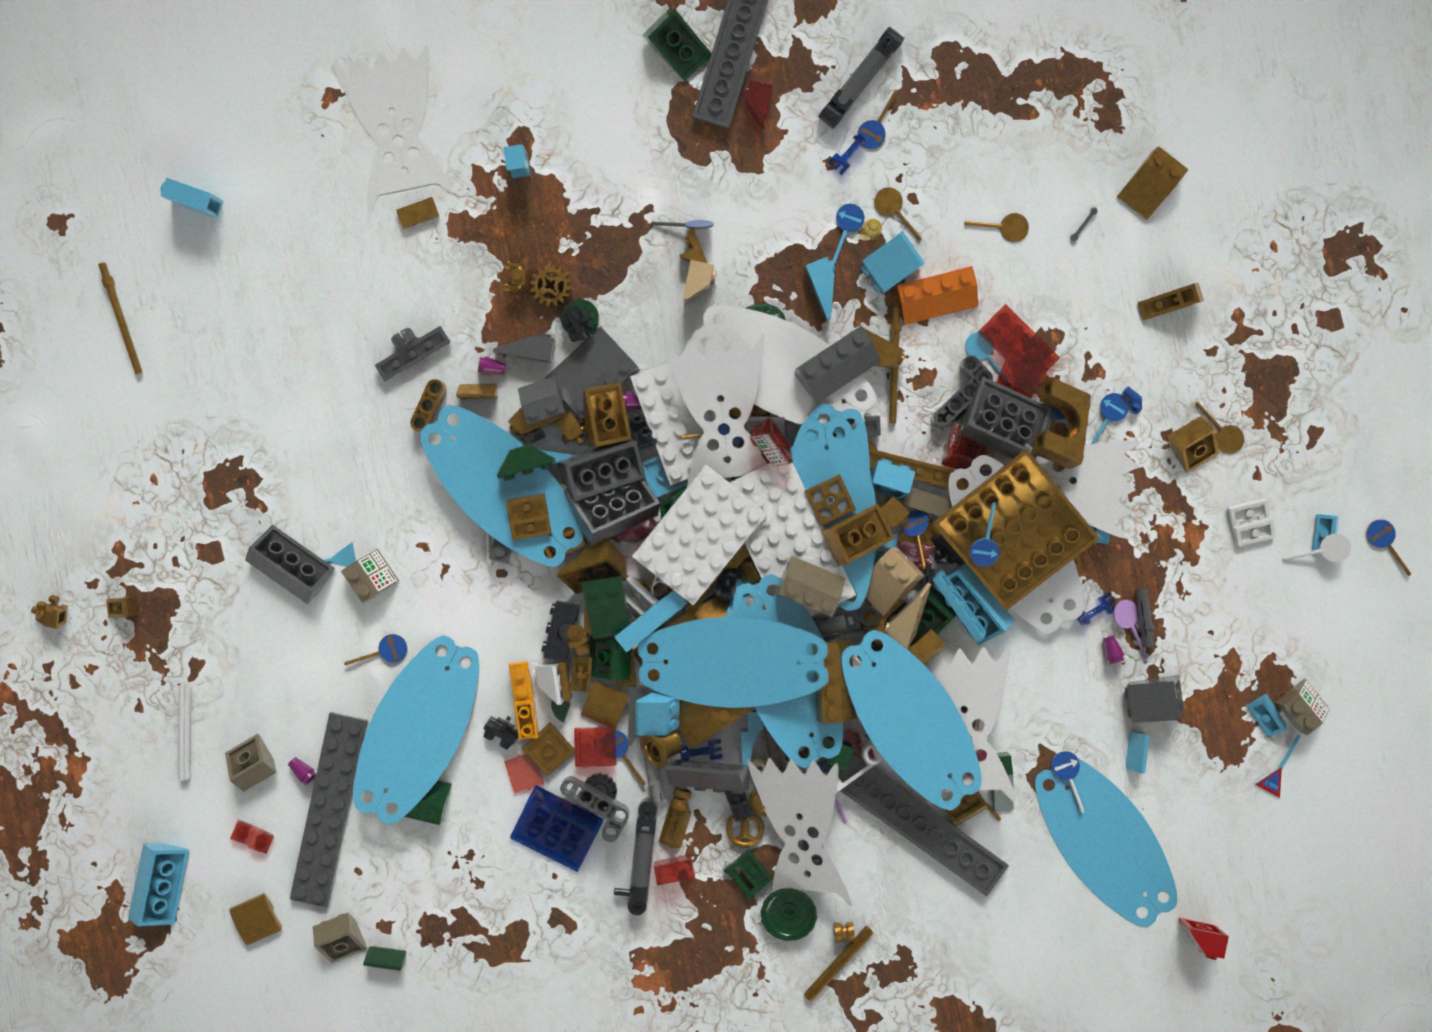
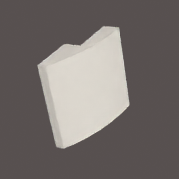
(1251, 522)
(637, 597)

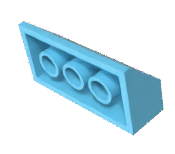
(981, 602)
(158, 884)

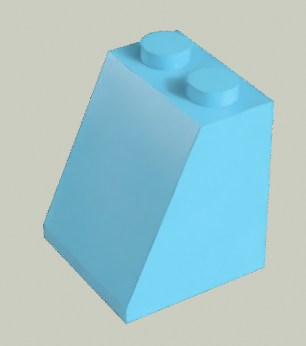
(892, 263)

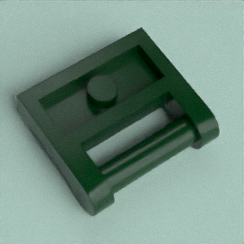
(753, 871)

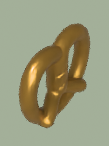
(745, 831)

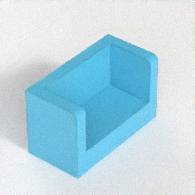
(517, 161)

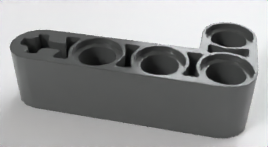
(959, 395)
(593, 805)

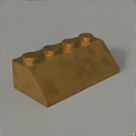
(833, 699)

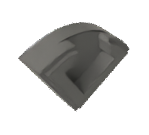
(533, 437)

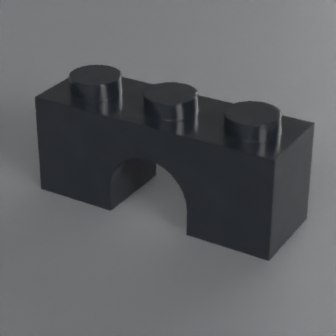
(555, 646)

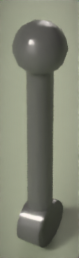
(1074, 237)

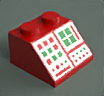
(1206, 937)

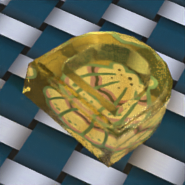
(871, 229)

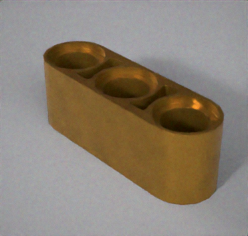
(428, 395)

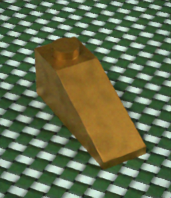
(1171, 301)

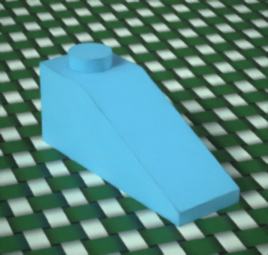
(822, 280)

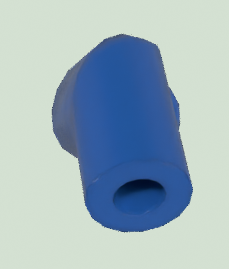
(1135, 400)

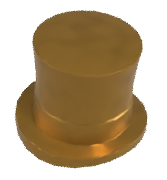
(660, 748)

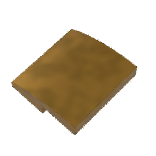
(528, 516)
(604, 704)
(255, 919)

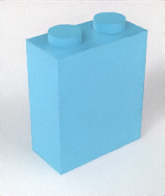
(191, 197)

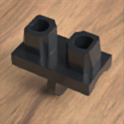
(580, 322)
(641, 432)
(944, 551)
(726, 585)
(501, 729)
(739, 805)

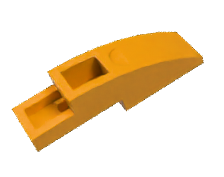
(524, 700)

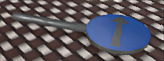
(696, 224)

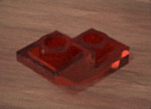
(855, 740)
(252, 836)

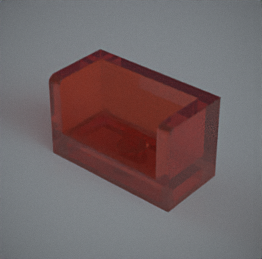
(674, 869)

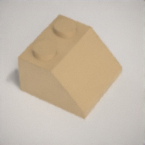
(698, 280)

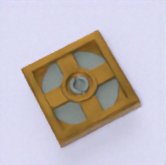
(830, 500)

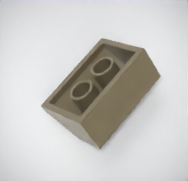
(811, 586)

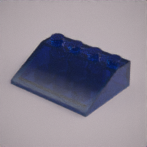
(556, 828)

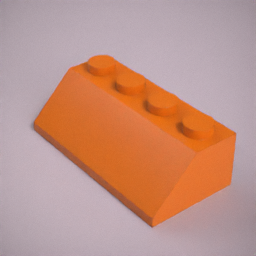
(937, 295)

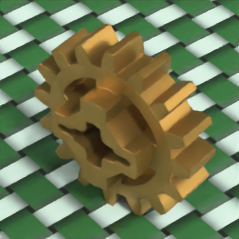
(545, 290)

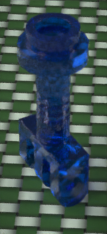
(842, 160)
(1085, 618)
(686, 753)

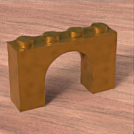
(1075, 407)
(924, 649)

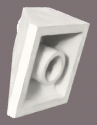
(549, 681)

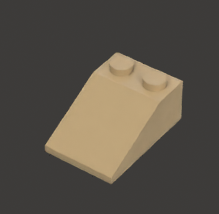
(891, 580)
(906, 623)

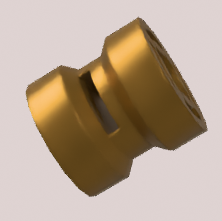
(680, 799)
(842, 932)

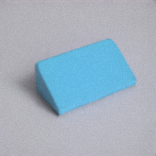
(1324, 526)
(1267, 715)
(1137, 752)

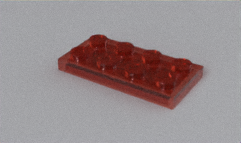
(1016, 340)

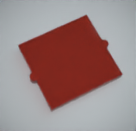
(523, 773)

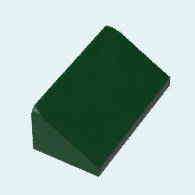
(385, 958)

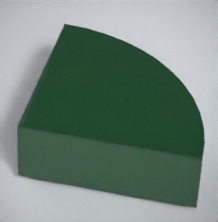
(560, 711)

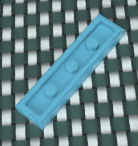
(650, 620)

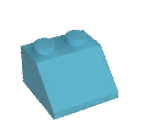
(892, 479)
(657, 714)

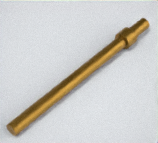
(108, 283)
(896, 328)

